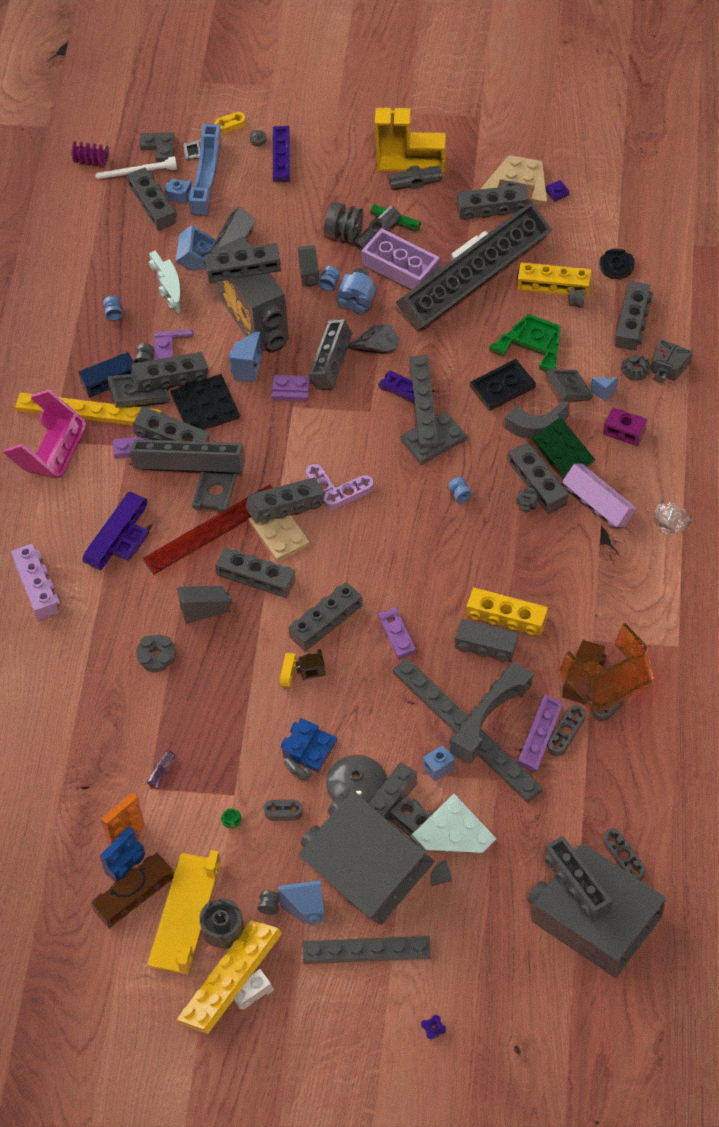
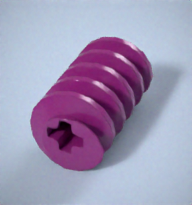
(89, 155)

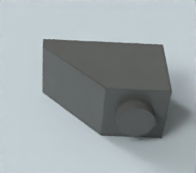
(308, 265)

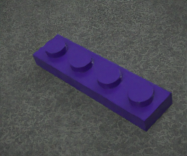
(281, 153)

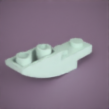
(168, 280)

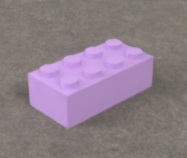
(399, 259)

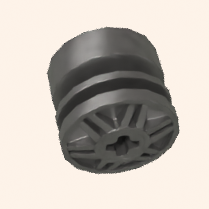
(343, 222)

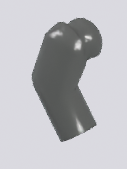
(295, 769)

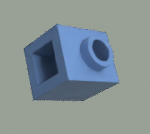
(438, 763)

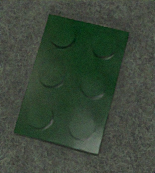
(562, 447)

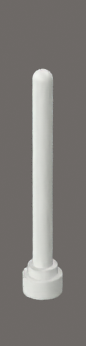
(170, 164)

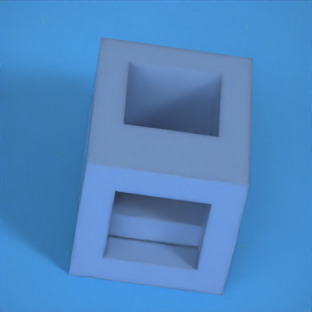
(178, 190)

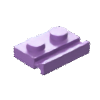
(290, 388)

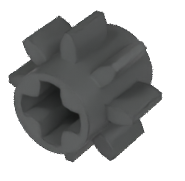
(527, 498)

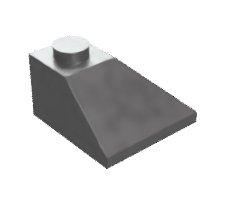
(376, 339)

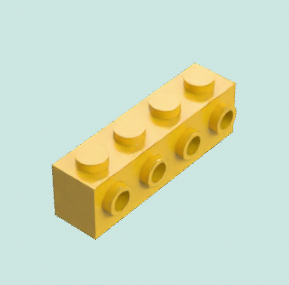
(553, 279)

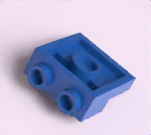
(308, 745)
(122, 855)

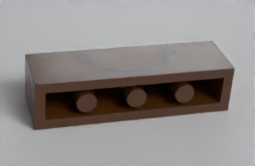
(132, 890)

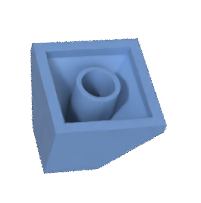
(303, 901)

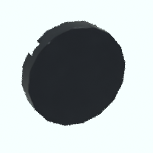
(616, 264)

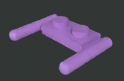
(164, 343)

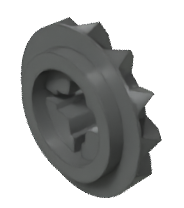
(638, 372)

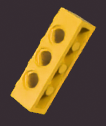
(500, 604)

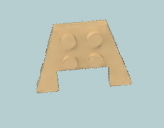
(521, 171)

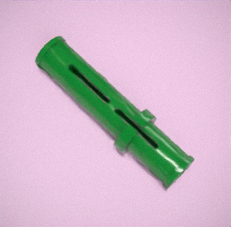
(404, 220)

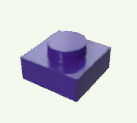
(557, 190)

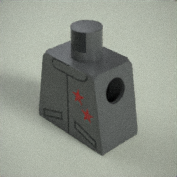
(670, 361)

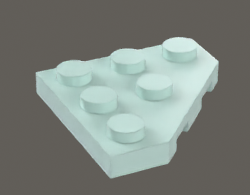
(453, 830)

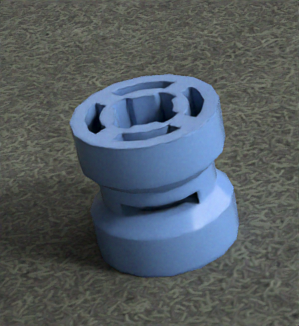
(329, 277)
(112, 308)
(459, 488)

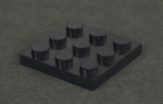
(205, 403)

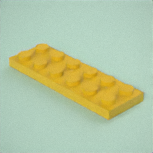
(229, 976)

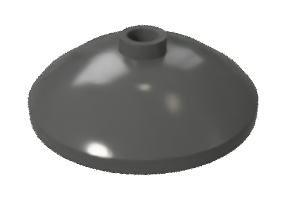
(341, 779)

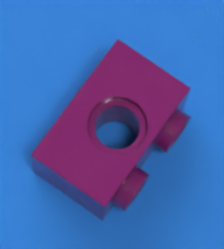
(625, 426)

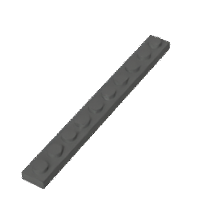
(453, 717)

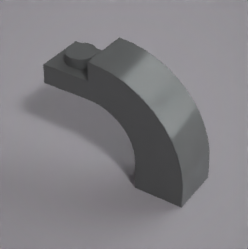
(528, 425)

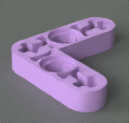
(332, 492)

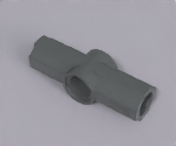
(415, 177)
(384, 221)

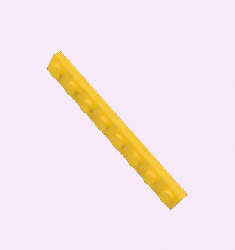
(87, 410)

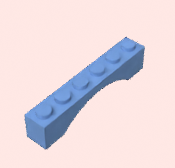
(209, 152)

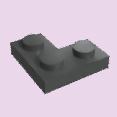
(161, 142)

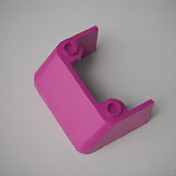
(59, 442)

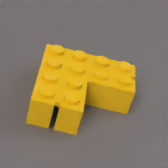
(401, 149)

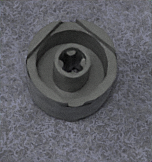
(221, 923)

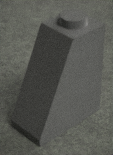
(203, 602)

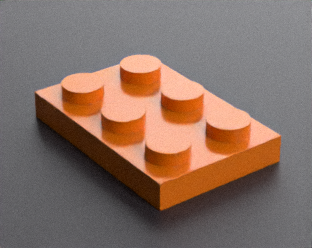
(121, 816)

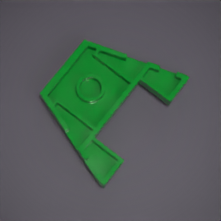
(535, 335)

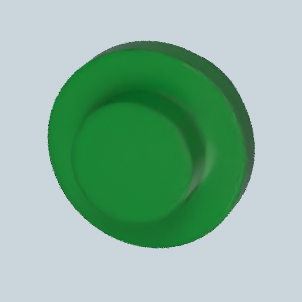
(231, 818)

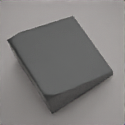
(191, 150)

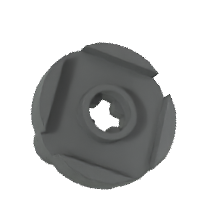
(162, 660)

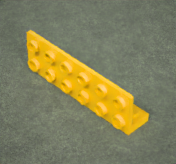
(180, 919)

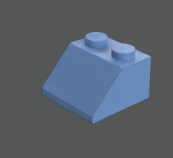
(192, 248)
(246, 358)

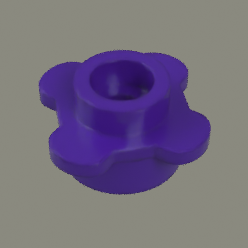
(434, 1021)

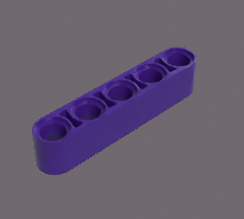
(117, 525)

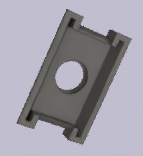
(204, 499)

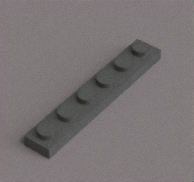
(423, 401)
(366, 950)

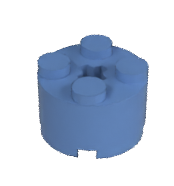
(356, 292)

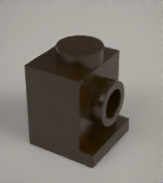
(311, 665)

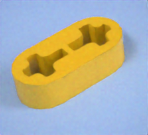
(230, 122)
(288, 670)

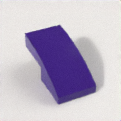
(131, 542)

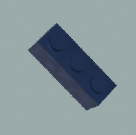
(95, 377)

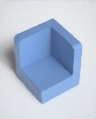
(603, 387)

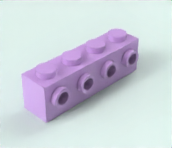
(599, 495)
(35, 582)

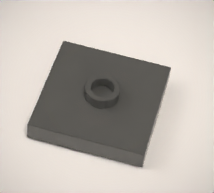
(569, 384)

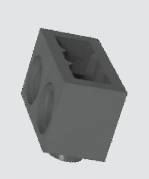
(410, 822)

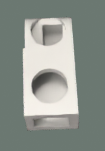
(253, 990)

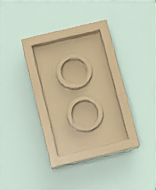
(280, 536)

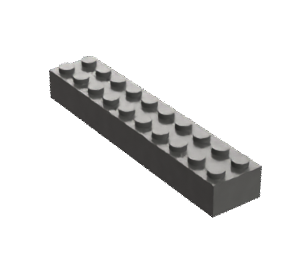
(473, 266)

